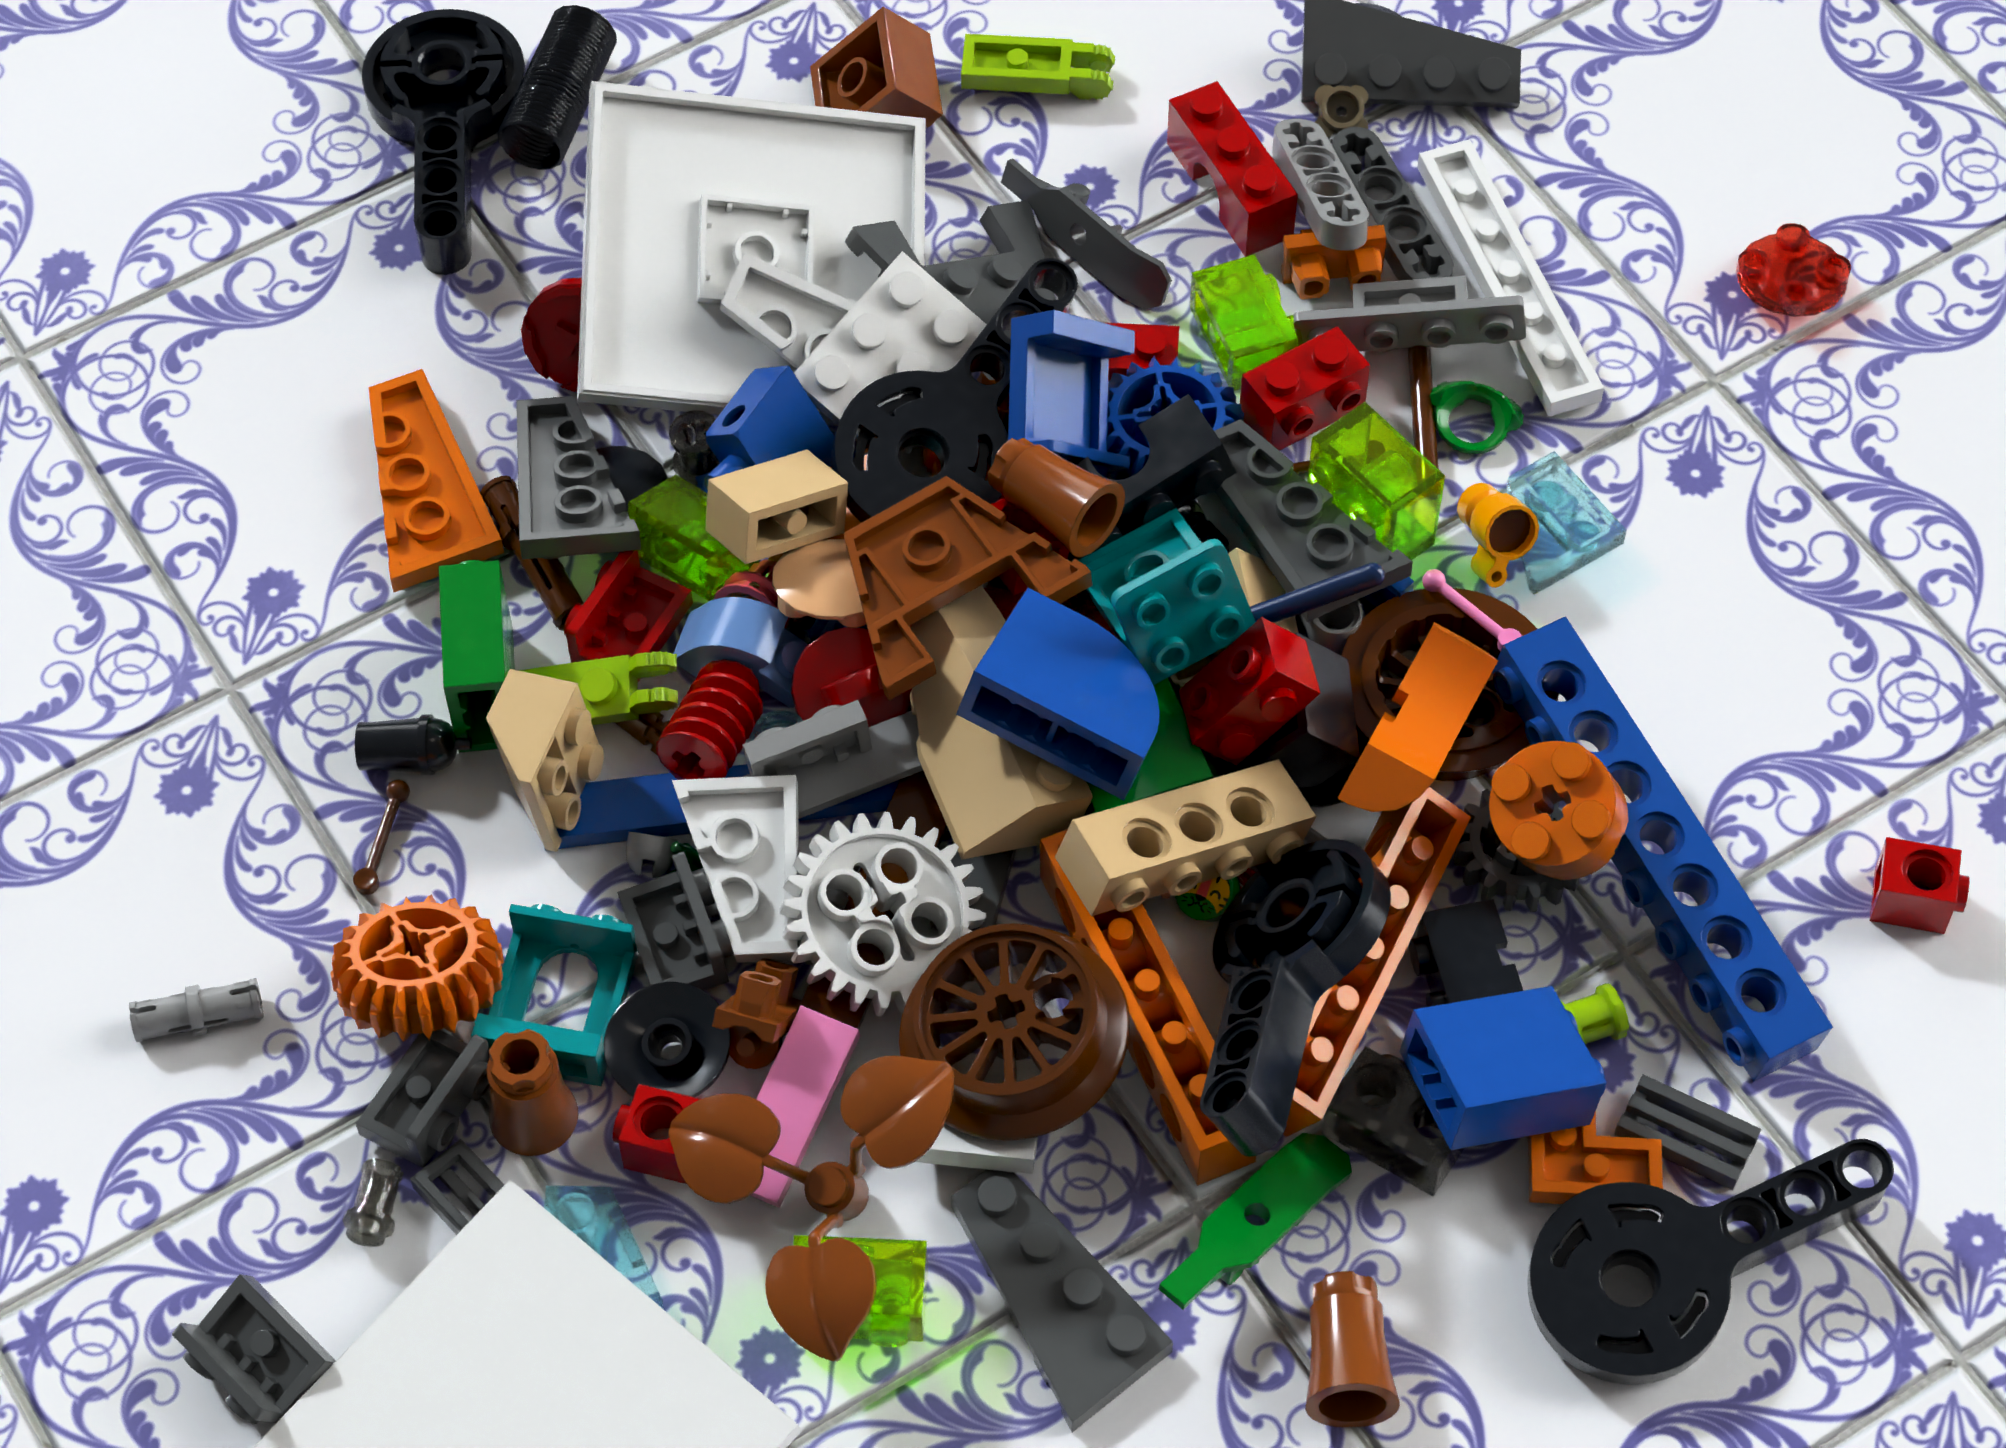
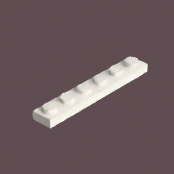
(1507, 268)

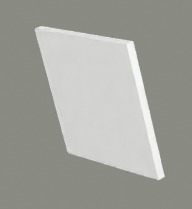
(691, 186)
(528, 1346)

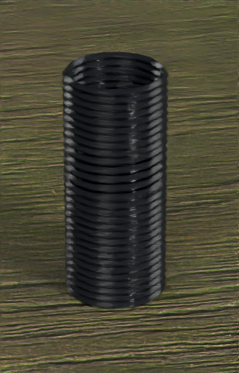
(557, 87)

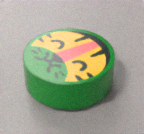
(1209, 899)

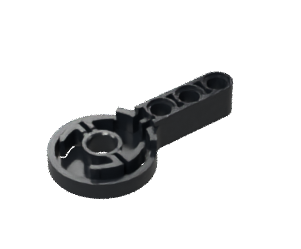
(443, 116)
(941, 409)
(1307, 931)
(1679, 1256)

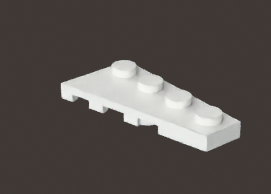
(783, 309)

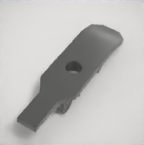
(1101, 249)

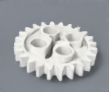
(832, 934)

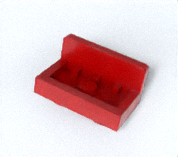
(625, 612)

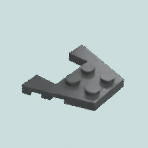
(976, 282)

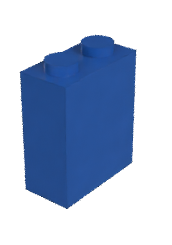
(1502, 1067)

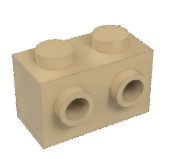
(776, 506)

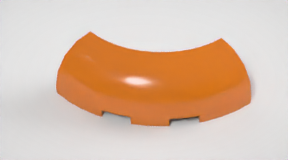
(1434, 706)

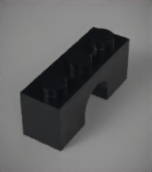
(1182, 464)

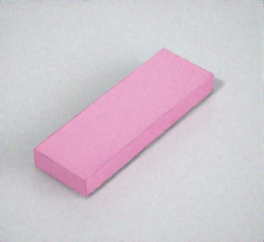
(801, 1089)

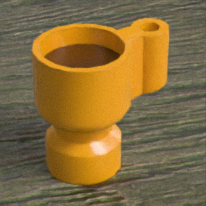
(1500, 526)

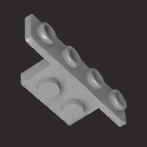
(1418, 313)
(836, 754)

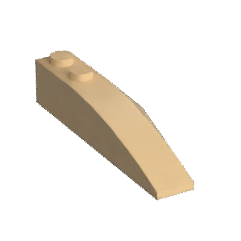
(984, 785)

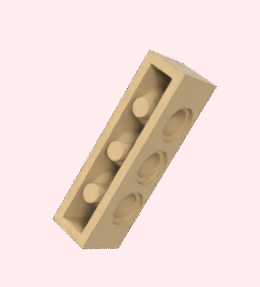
(1184, 837)

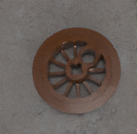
(1403, 626)
(1090, 1030)

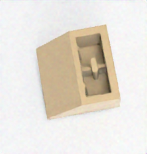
(546, 748)

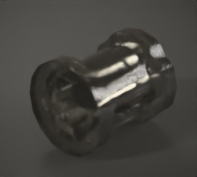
(688, 438)

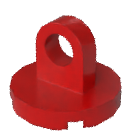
(553, 332)
(841, 670)

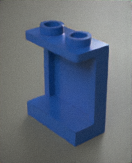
(1063, 385)

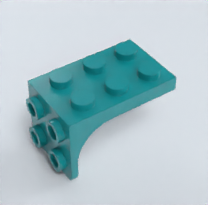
(1168, 595)

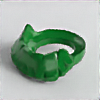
(1504, 411)

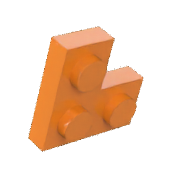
(1577, 1160)

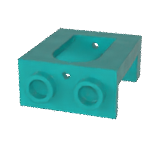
(537, 937)

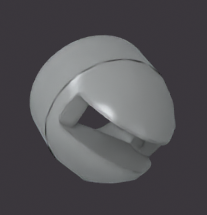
(649, 847)

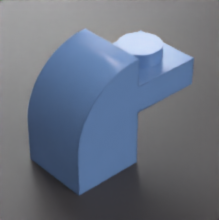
(746, 634)

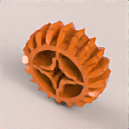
(417, 968)

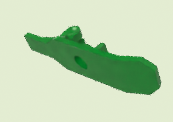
(1279, 1194)

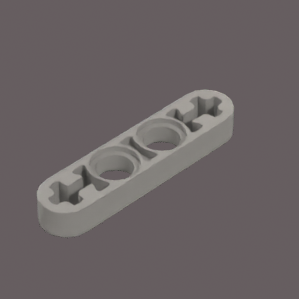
(1322, 184)

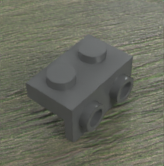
(674, 928)
(426, 1096)
(254, 1352)

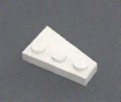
(747, 849)

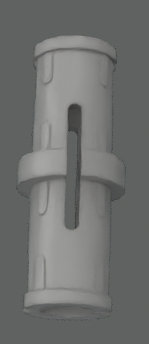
(196, 1010)

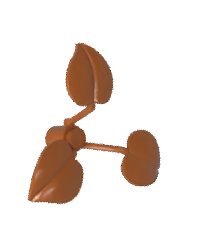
(726, 1141)

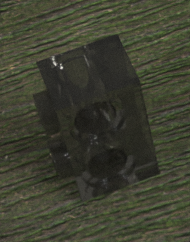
(1389, 1131)

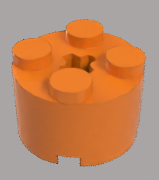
(1525, 798)

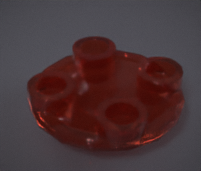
(1792, 272)

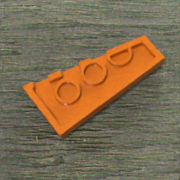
(425, 485)

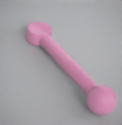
(1435, 582)

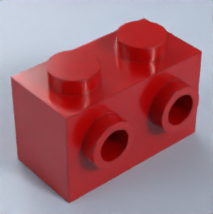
(1304, 389)
(1249, 691)

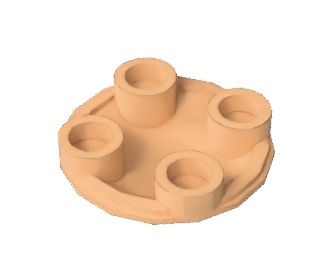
(818, 583)

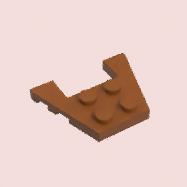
(932, 554)

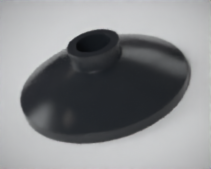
(651, 1021)

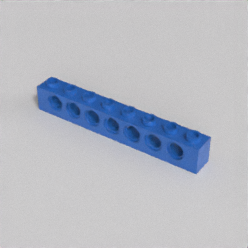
(1758, 967)

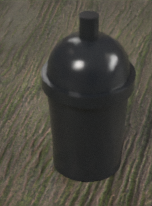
(407, 745)

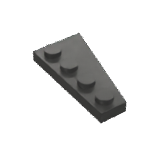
(1403, 59)
(566, 486)
(1296, 522)
(1071, 1312)

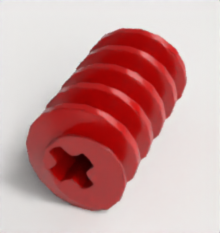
(711, 722)

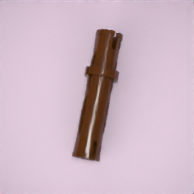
(545, 575)

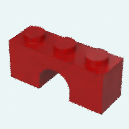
(1252, 191)

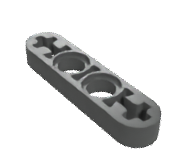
(1397, 211)

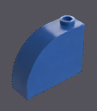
(1065, 694)

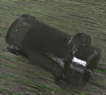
(371, 1213)

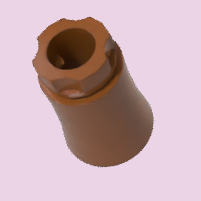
(1057, 494)
(529, 1100)
(1349, 1354)

